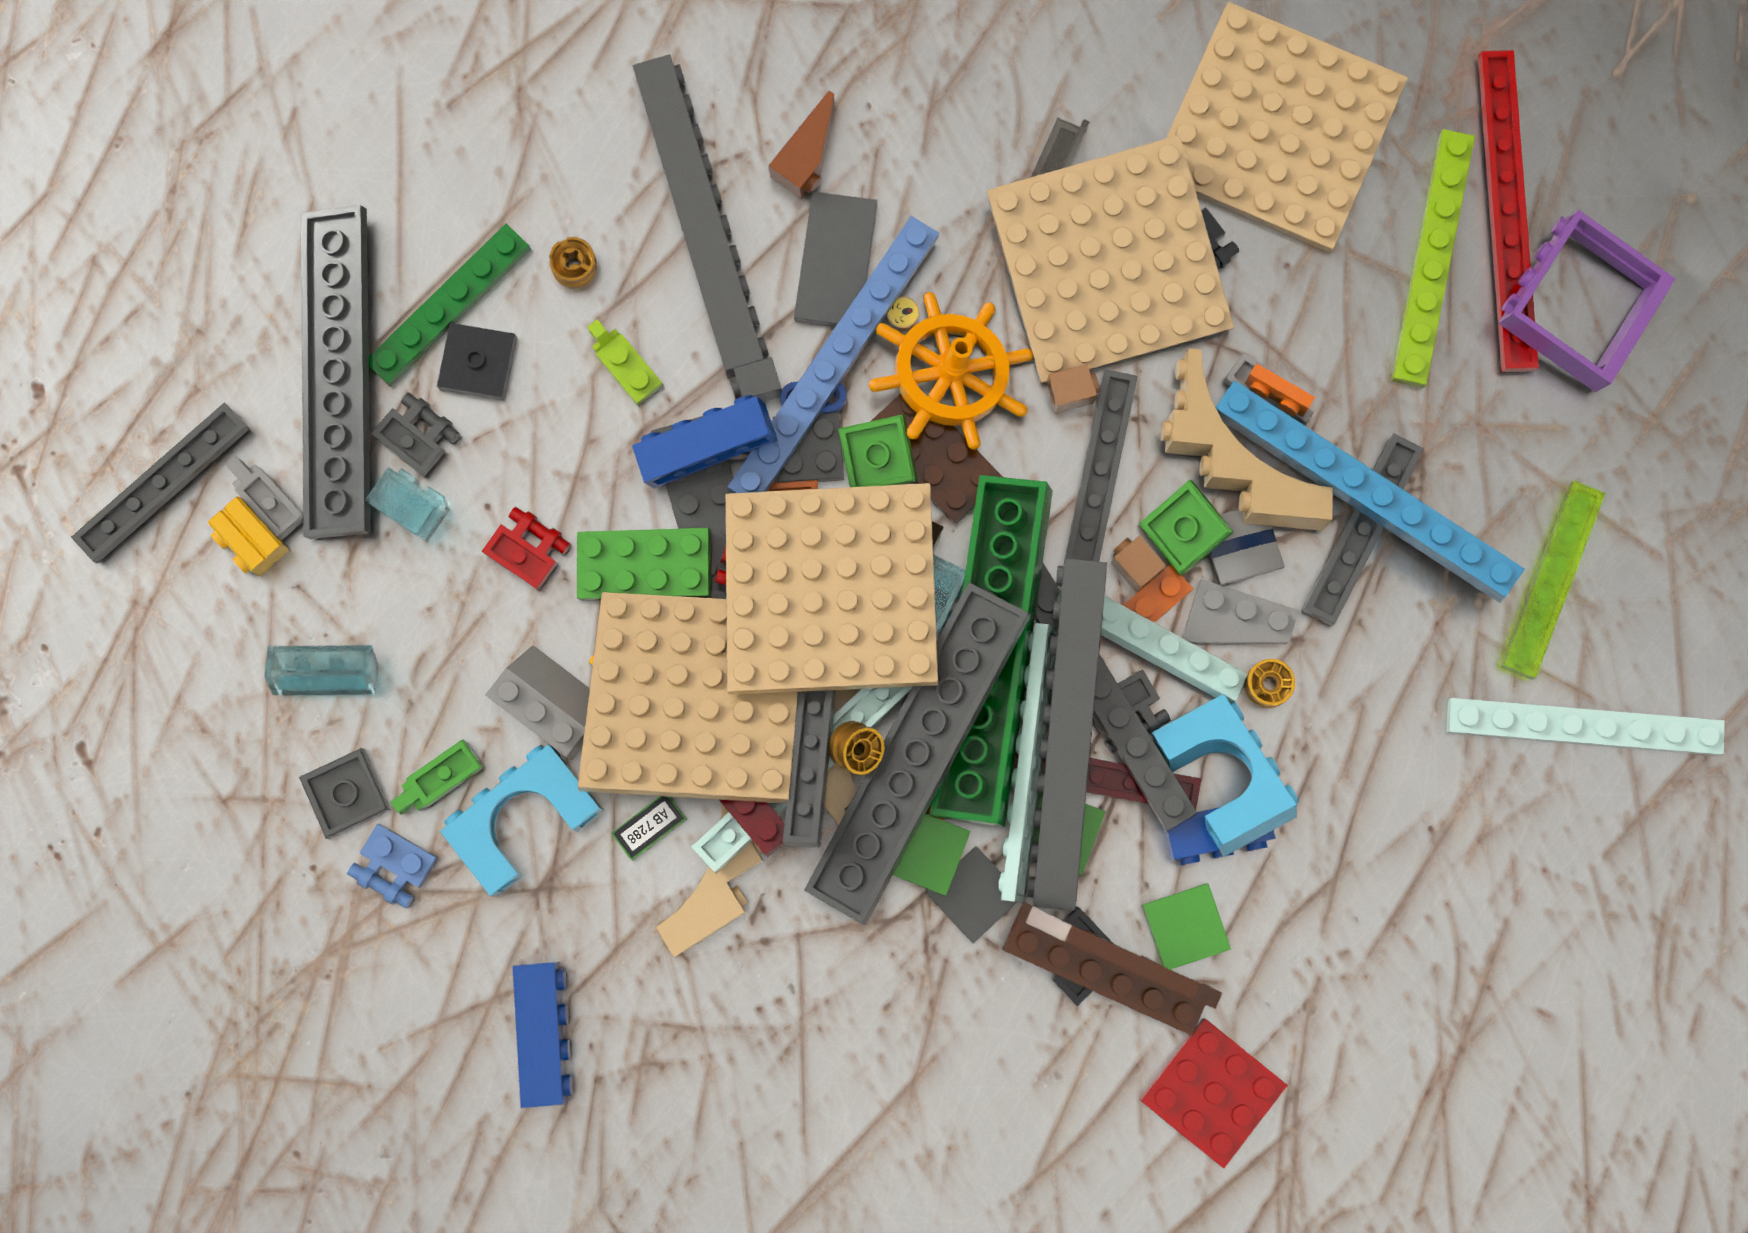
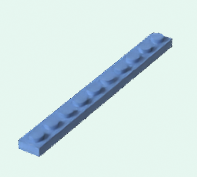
(836, 356)

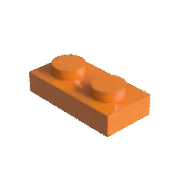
(1268, 384)
(1159, 595)

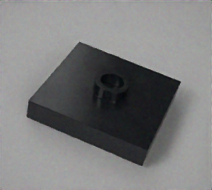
(476, 361)

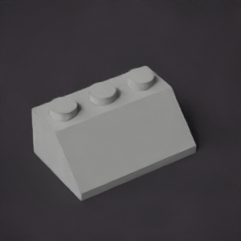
(544, 700)

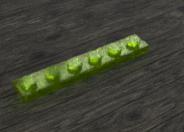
(1552, 580)

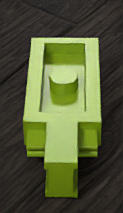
(624, 363)

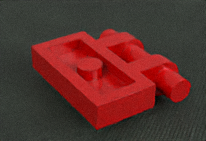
(520, 556)

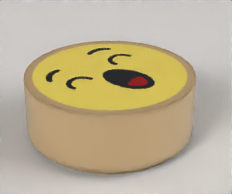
(903, 314)

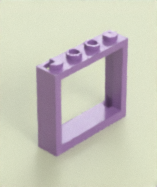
(1620, 256)

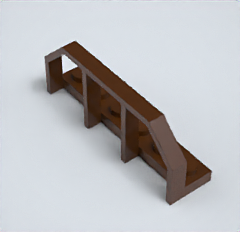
(1109, 969)

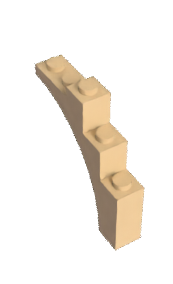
(1227, 465)
(711, 904)

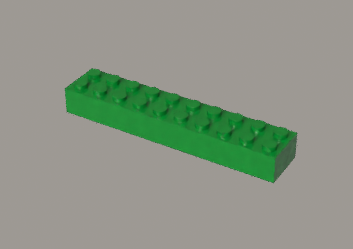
(1006, 562)

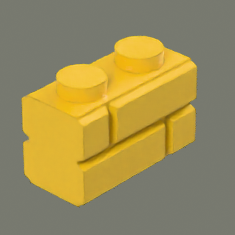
(247, 537)

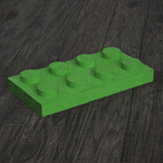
(644, 562)

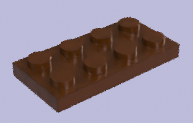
(944, 462)

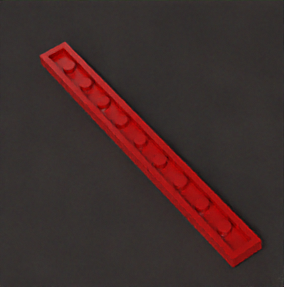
(1506, 197)

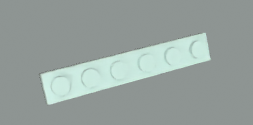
(1170, 651)

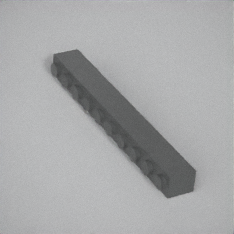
(698, 213)
(1069, 734)

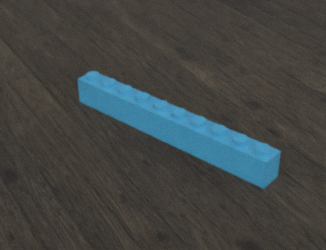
(1369, 492)

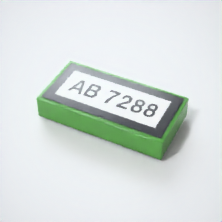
(648, 826)

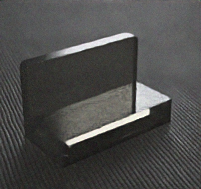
(1061, 146)

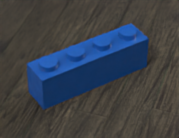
(704, 442)
(541, 1034)

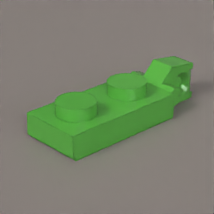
(438, 778)

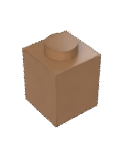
(1072, 388)
(1137, 562)

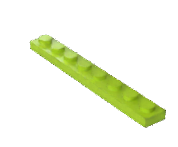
(1433, 258)

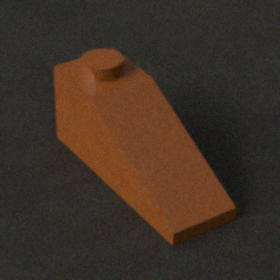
(802, 157)

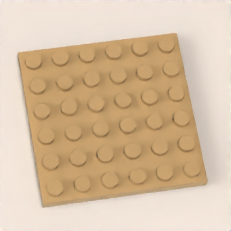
(1283, 125)
(1110, 258)
(830, 589)
(664, 710)

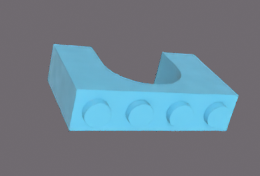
(1220, 729)
(474, 832)

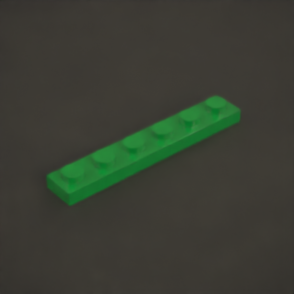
(448, 304)

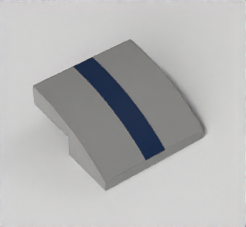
(1246, 552)

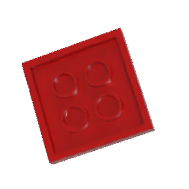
(1213, 1092)

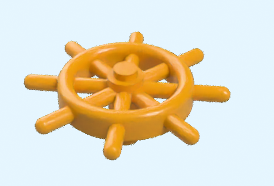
(951, 370)

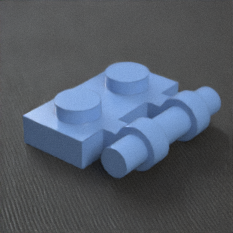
(398, 856)

